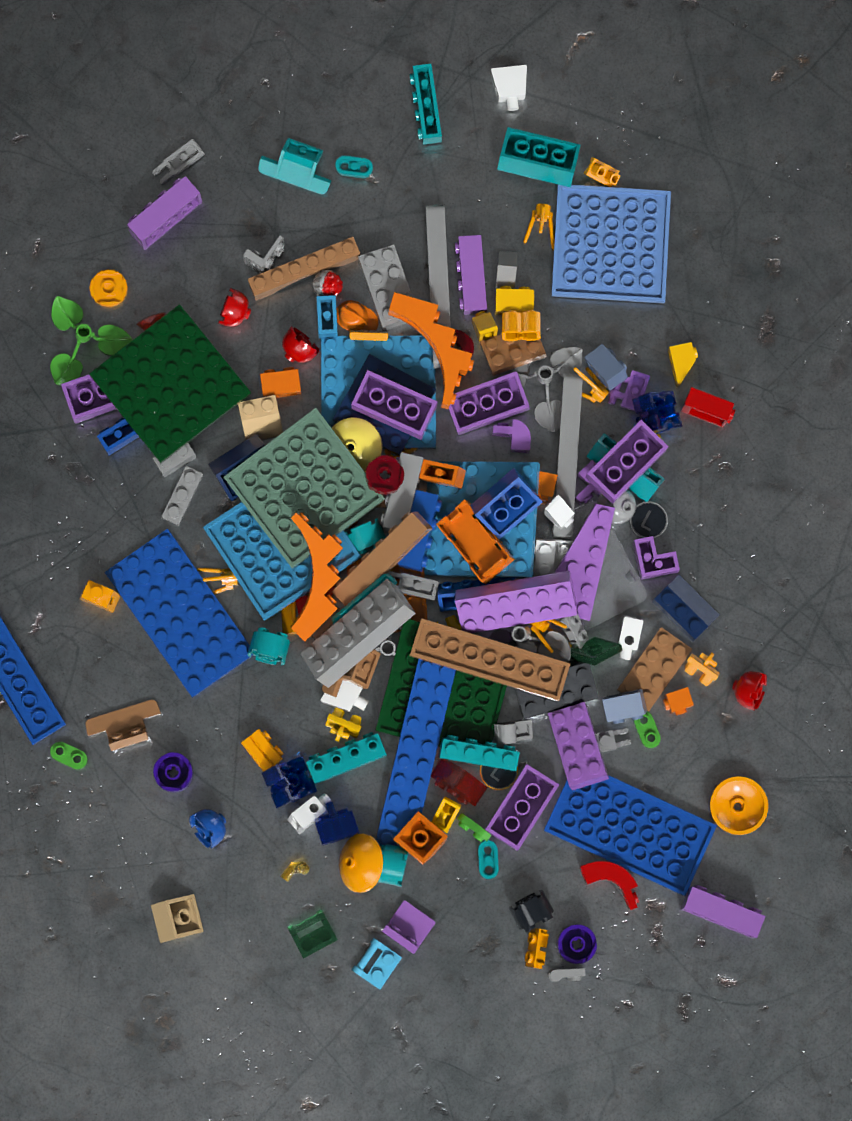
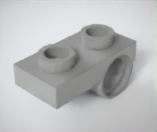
(513, 731)

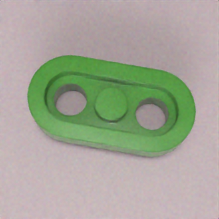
(647, 729)
(68, 755)
(479, 833)

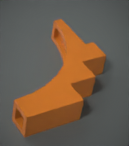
(452, 361)
(322, 551)

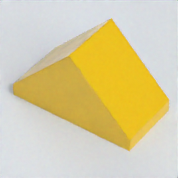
(446, 814)

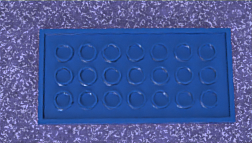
(179, 612)
(633, 831)

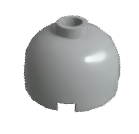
(624, 507)

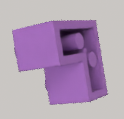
(651, 564)

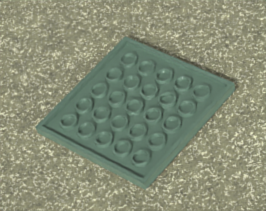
(305, 473)

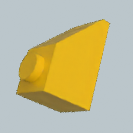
(484, 325)
(682, 359)

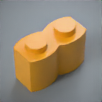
(521, 326)

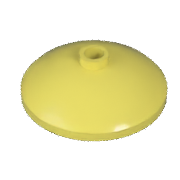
(363, 436)

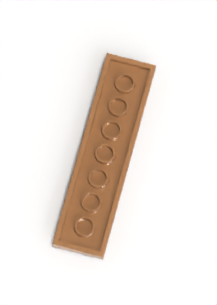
(490, 659)

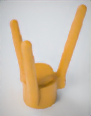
(542, 214)
(599, 390)
(226, 577)
(543, 626)

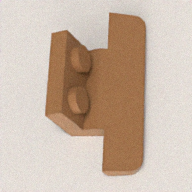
(359, 675)
(125, 725)

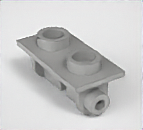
(576, 634)

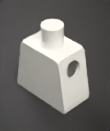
(510, 84)
(629, 627)
(347, 697)
(303, 817)

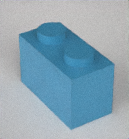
(327, 316)

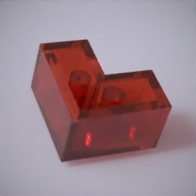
(458, 782)

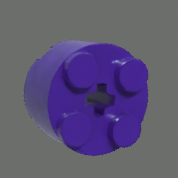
(167, 763)
(586, 938)

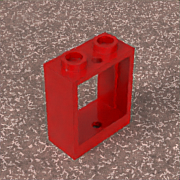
(708, 407)

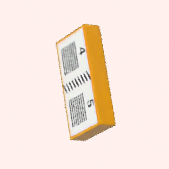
(368, 335)

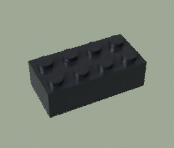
(578, 688)

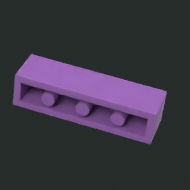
(472, 274)

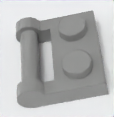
(572, 974)

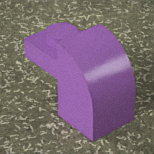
(519, 435)
(586, 494)

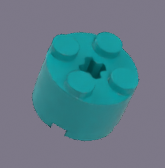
(366, 535)
(269, 646)
(393, 864)

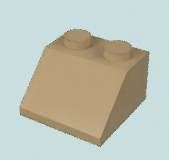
(261, 417)
(177, 918)

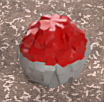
(327, 283)

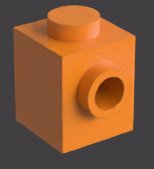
(678, 701)

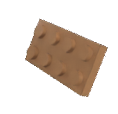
(656, 666)

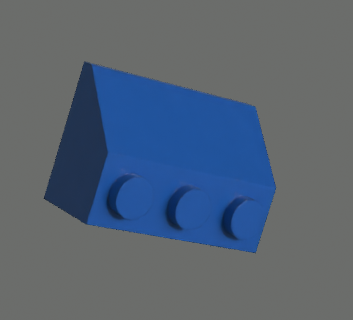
(506, 503)

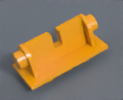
(536, 939)

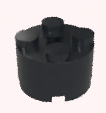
(532, 910)

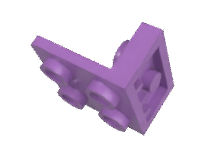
(408, 926)

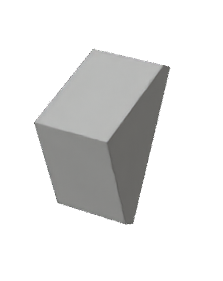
(506, 269)

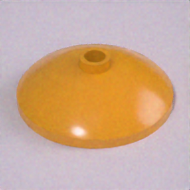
(750, 797)
(361, 863)

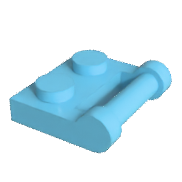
(382, 967)

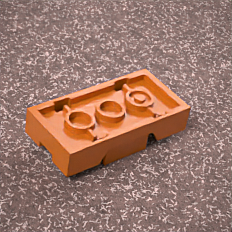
(475, 542)

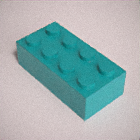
(538, 157)

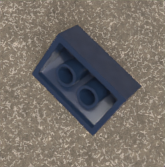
(232, 459)
(686, 608)

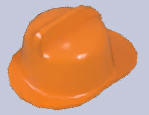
(355, 316)

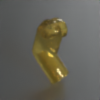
(295, 868)

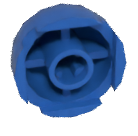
(210, 827)

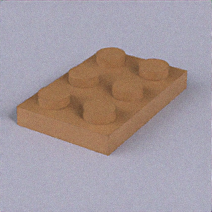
(507, 355)

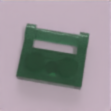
(316, 939)

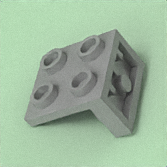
(255, 261)

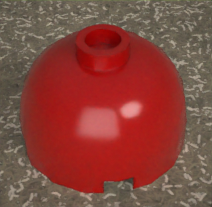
(234, 309)
(298, 346)
(749, 689)

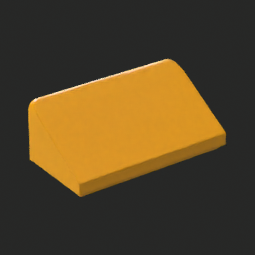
(288, 617)

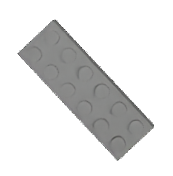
(357, 633)

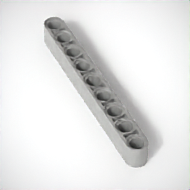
(438, 265)
(568, 447)

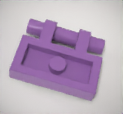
(636, 387)

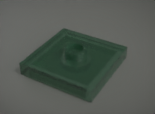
(595, 651)

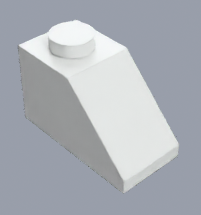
(559, 513)

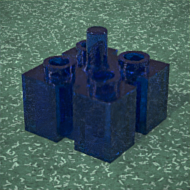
(658, 411)
(289, 782)
(336, 825)

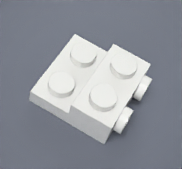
(549, 555)

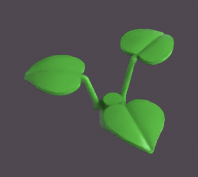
(68, 314)

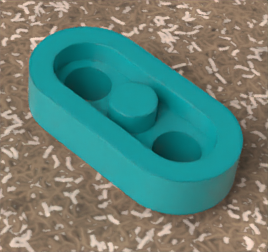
(354, 165)
(488, 859)

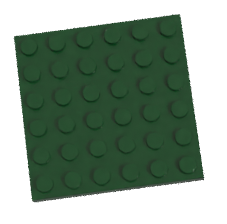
(170, 383)
(472, 703)

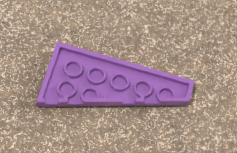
(586, 557)

